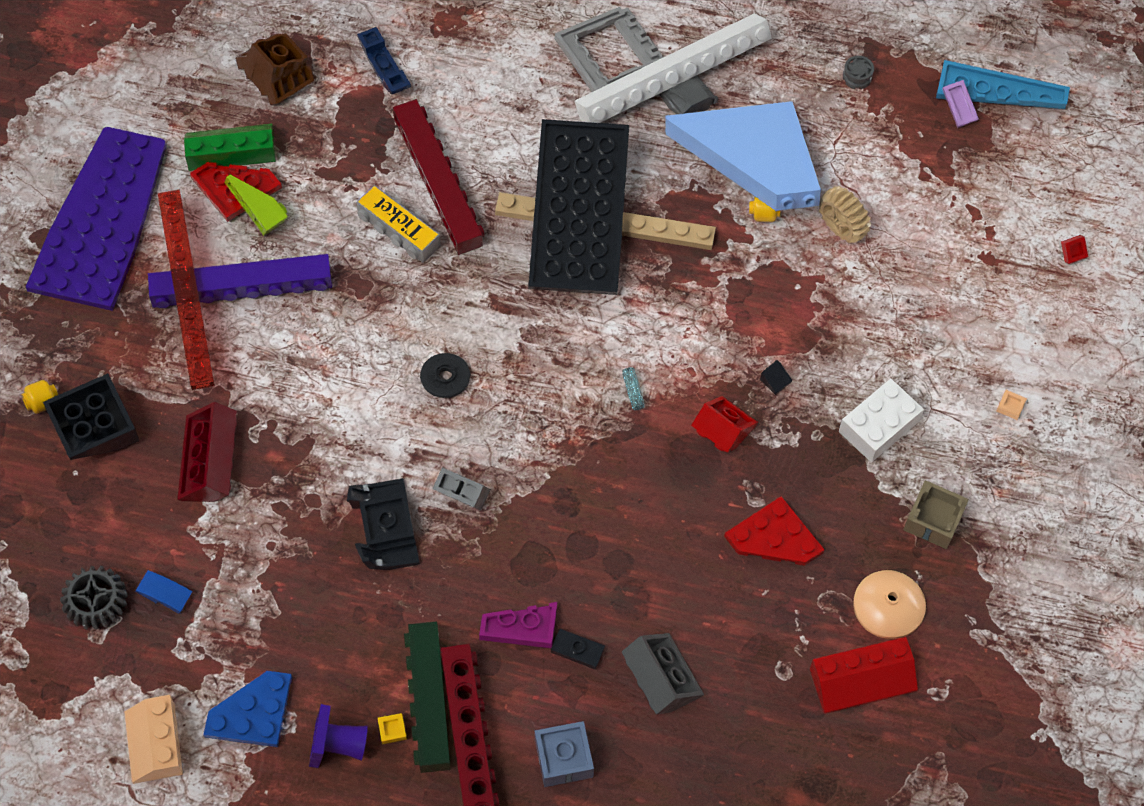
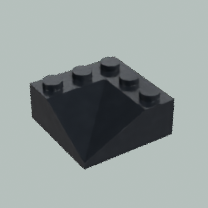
(91, 419)

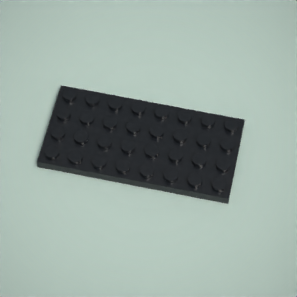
(579, 207)

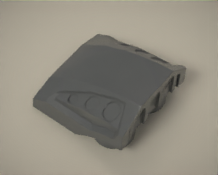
(689, 97)

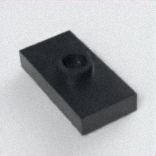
(577, 649)

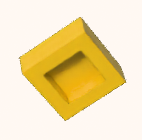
(392, 728)

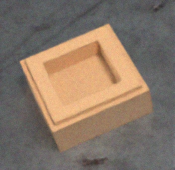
(1011, 404)

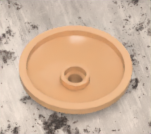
(887, 617)

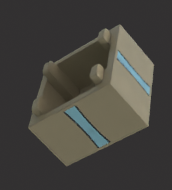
(935, 514)

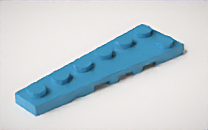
(1002, 88)

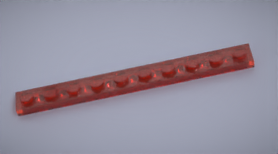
(186, 290)

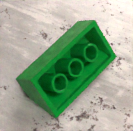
(230, 146)

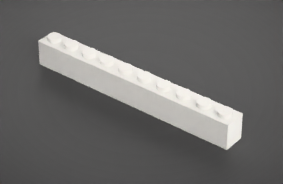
(673, 69)

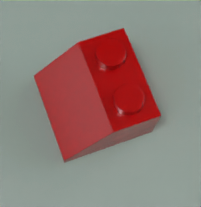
(723, 424)

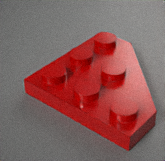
(211, 180)
(775, 535)

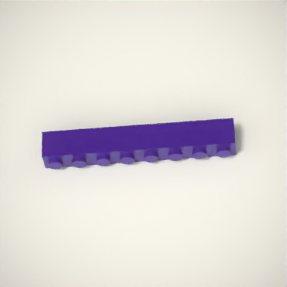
(247, 280)

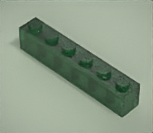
(428, 697)

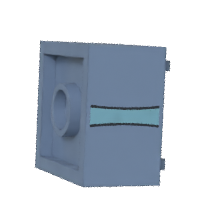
(564, 754)

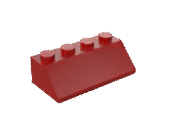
(864, 675)

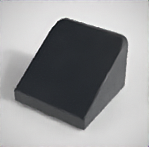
(775, 377)

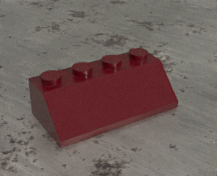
(207, 454)

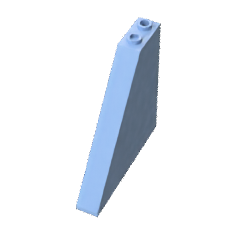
(755, 149)

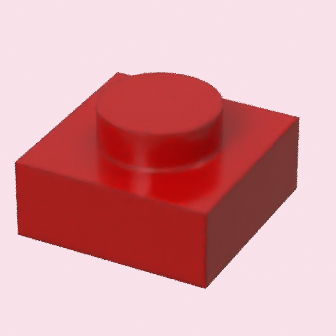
(1074, 249)

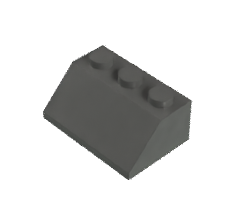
(661, 672)

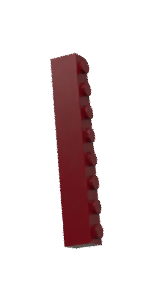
(438, 177)

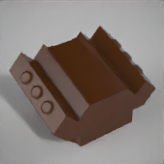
(276, 67)

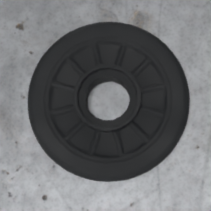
(445, 388)

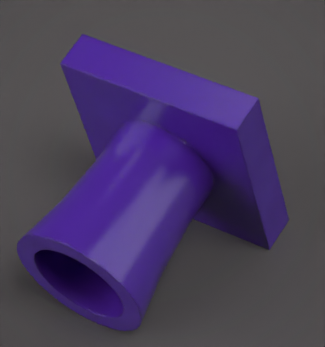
(336, 738)

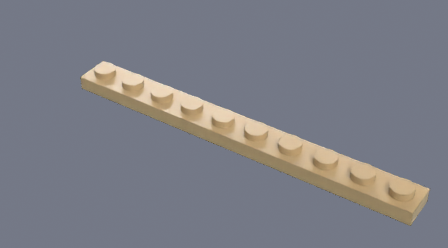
(633, 224)

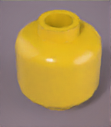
(762, 212)
(36, 394)

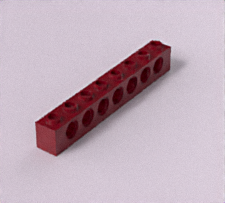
(453, 659)

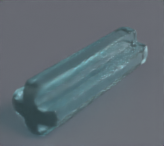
(633, 388)

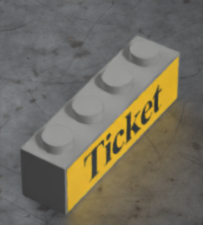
(398, 224)

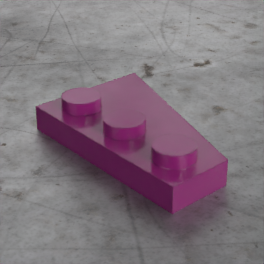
(522, 627)

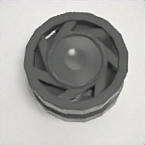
(859, 72)

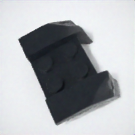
(385, 525)

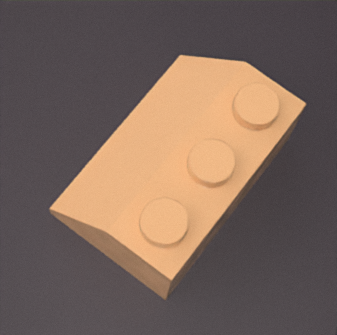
(153, 740)

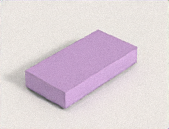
(960, 104)

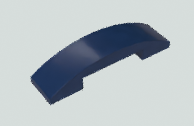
(382, 62)

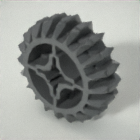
(74, 596)

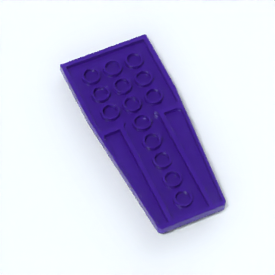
(100, 221)

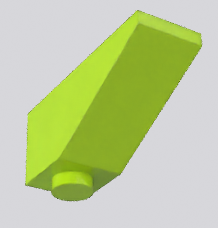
(260, 207)

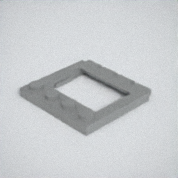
(629, 29)

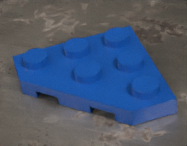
(253, 712)

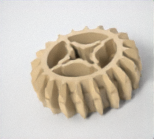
(844, 214)

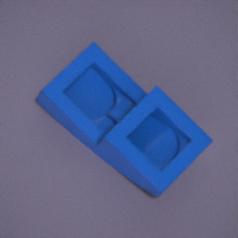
(163, 591)

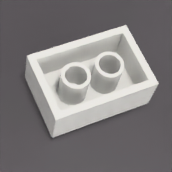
(881, 420)

